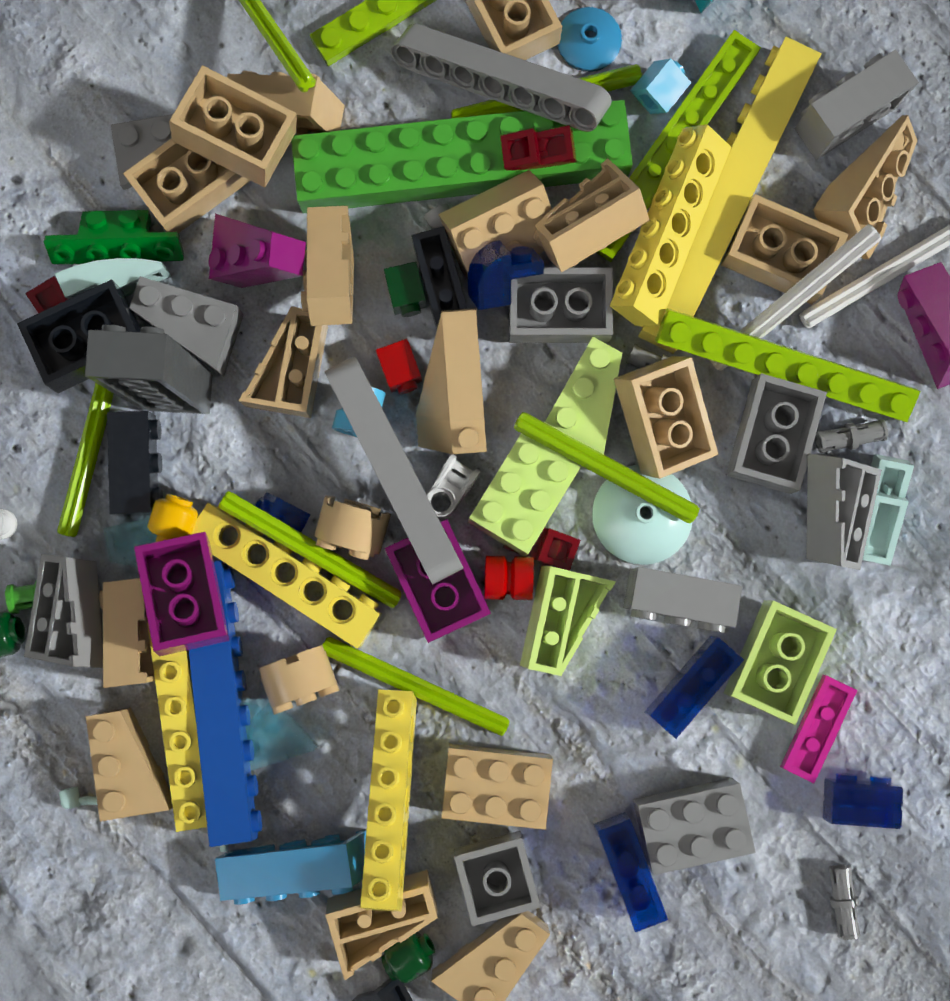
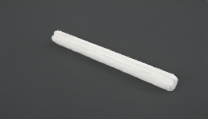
(876, 278)
(810, 284)

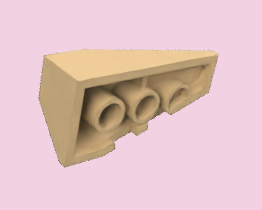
(868, 184)
(451, 396)

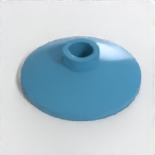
(585, 52)

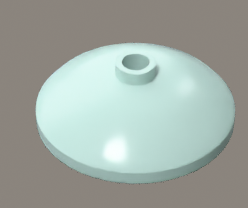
(630, 536)

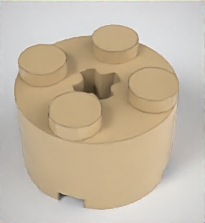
(351, 527)
(298, 679)

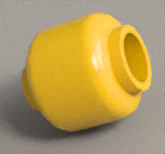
(172, 518)

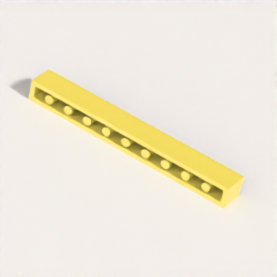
(746, 162)

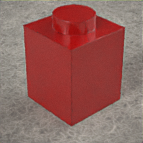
(399, 367)

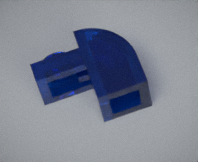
(494, 269)

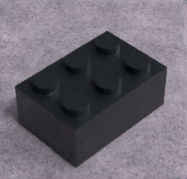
(60, 334)

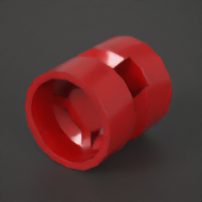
(509, 578)

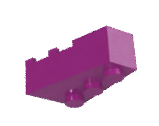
(252, 255)
(927, 306)

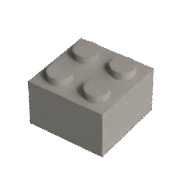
(496, 878)

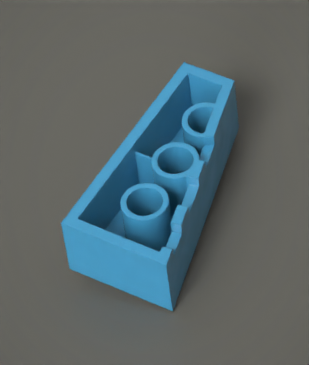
(291, 869)

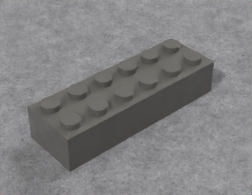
(148, 370)

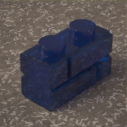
(863, 802)

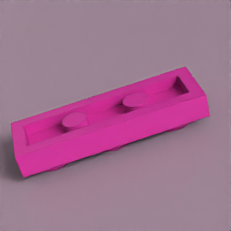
(818, 728)

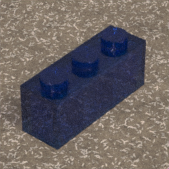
(694, 686)
(630, 872)

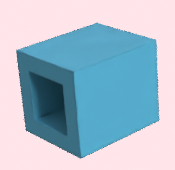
(661, 86)

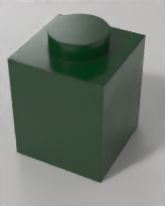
(405, 289)

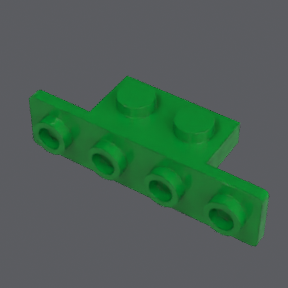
(113, 236)

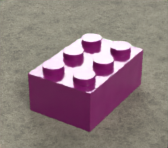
(181, 594)
(445, 604)

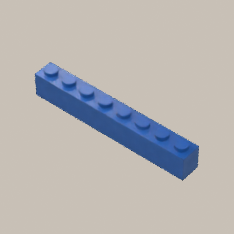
(222, 733)

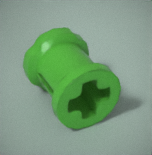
(19, 597)

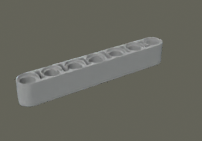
(502, 77)
(394, 470)

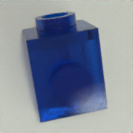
(283, 511)

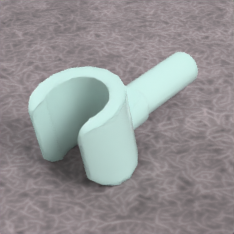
(71, 798)

